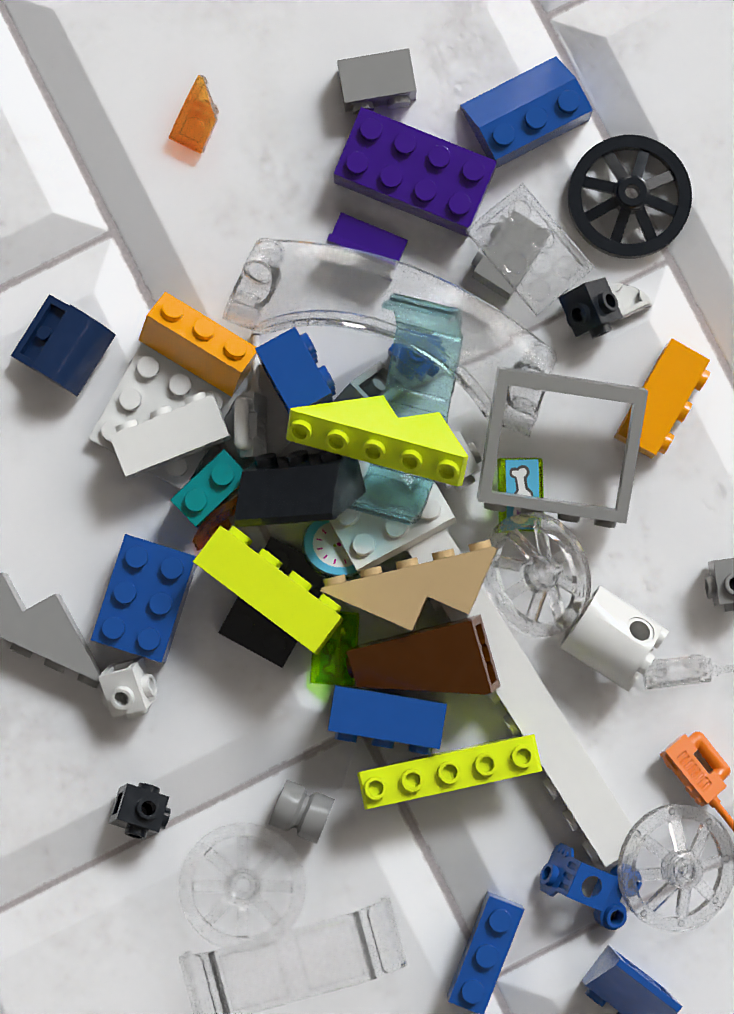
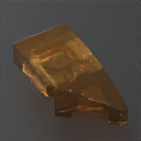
(196, 118)
(218, 517)

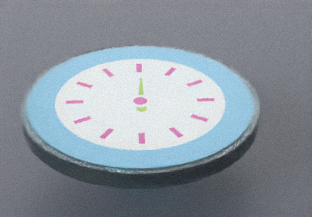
(325, 551)

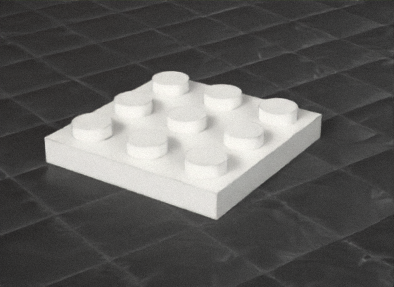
(146, 386)
(375, 539)

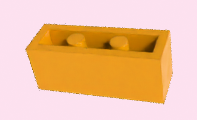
(198, 344)
(669, 387)

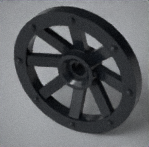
(626, 205)

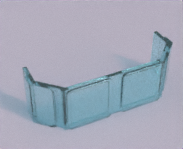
(417, 383)

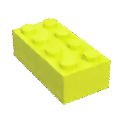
(267, 589)

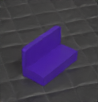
(362, 236)

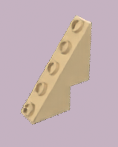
(404, 592)

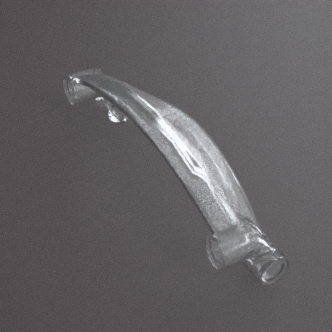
(344, 287)

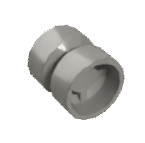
(301, 811)

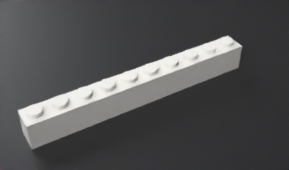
(534, 711)

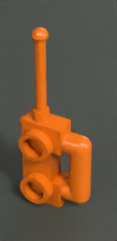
(697, 781)

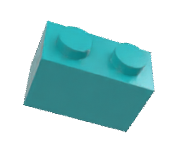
(209, 488)

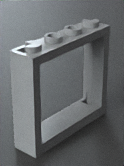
(568, 385)

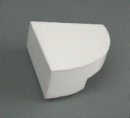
(630, 299)

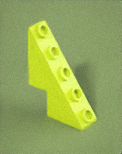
(374, 434)
(449, 771)

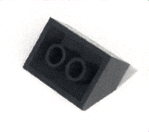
(297, 488)

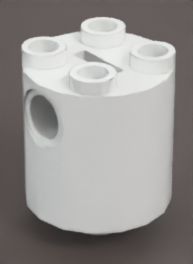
(614, 638)

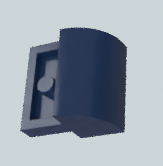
(63, 344)

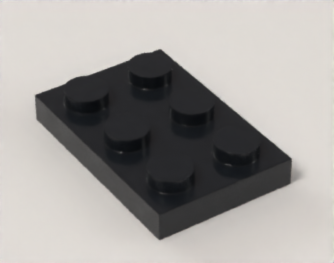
(253, 629)

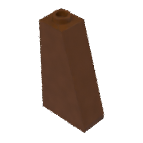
(433, 659)

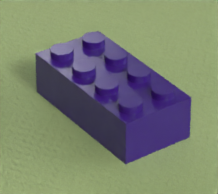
(414, 171)

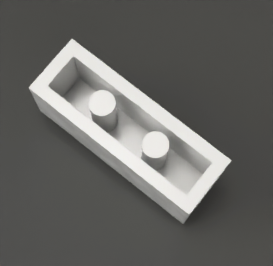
(169, 435)

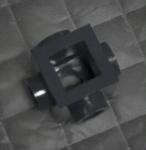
(591, 308)
(128, 812)

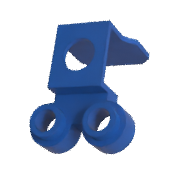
(566, 875)

